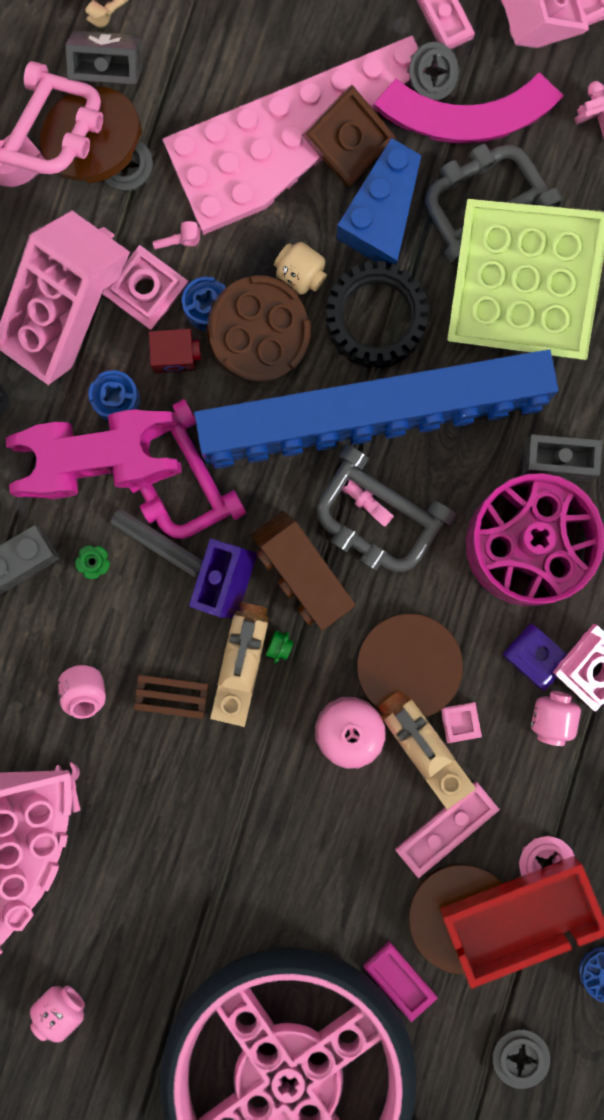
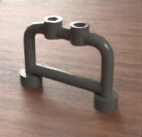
(481, 161)
(344, 538)

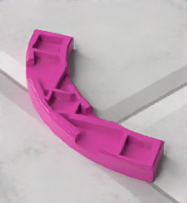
(467, 122)

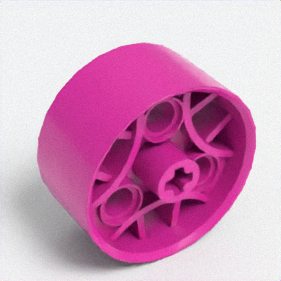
(550, 536)

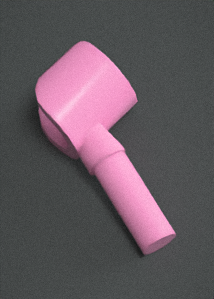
(189, 236)
(74, 776)

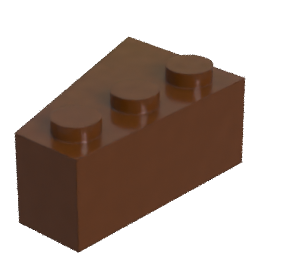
(302, 571)

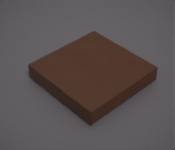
(349, 136)

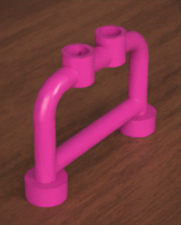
(222, 506)

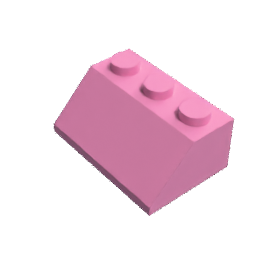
(544, 21)

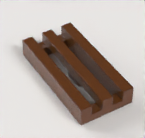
(141, 693)

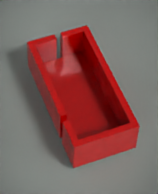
(523, 921)

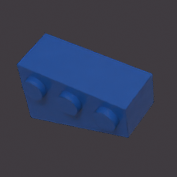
(380, 209)

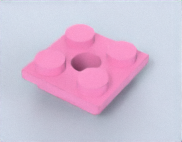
(149, 307)
(578, 665)

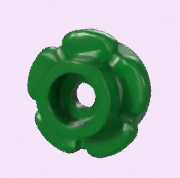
(92, 571)
(279, 646)

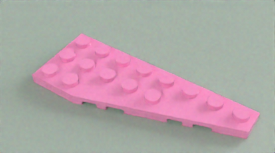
(258, 150)

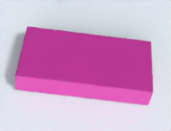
(400, 981)

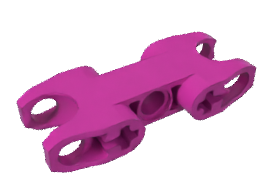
(68, 457)

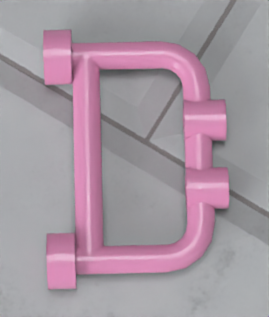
(74, 143)

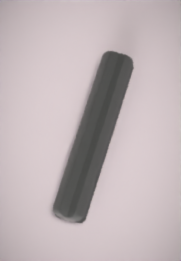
(156, 542)

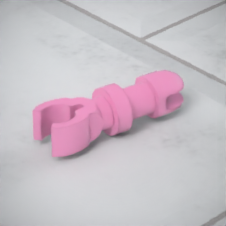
(365, 500)

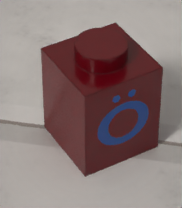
(173, 351)

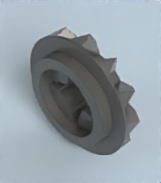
(442, 59)
(135, 176)
(531, 1071)

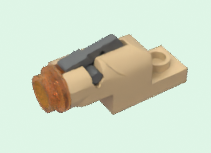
(240, 664)
(425, 749)

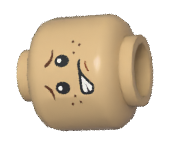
(300, 267)

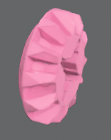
(543, 848)

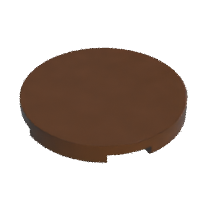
(109, 149)
(258, 328)
(413, 657)
(425, 918)

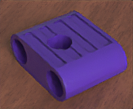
(535, 656)

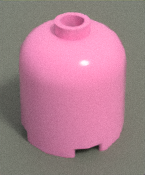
(345, 715)

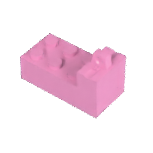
(58, 293)

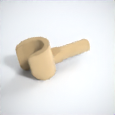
(99, 14)

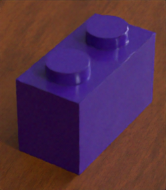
(222, 579)

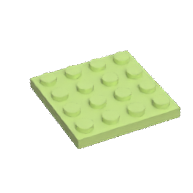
(528, 278)

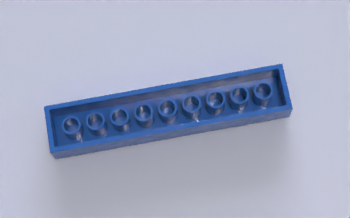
(376, 408)

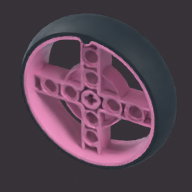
(257, 1074)

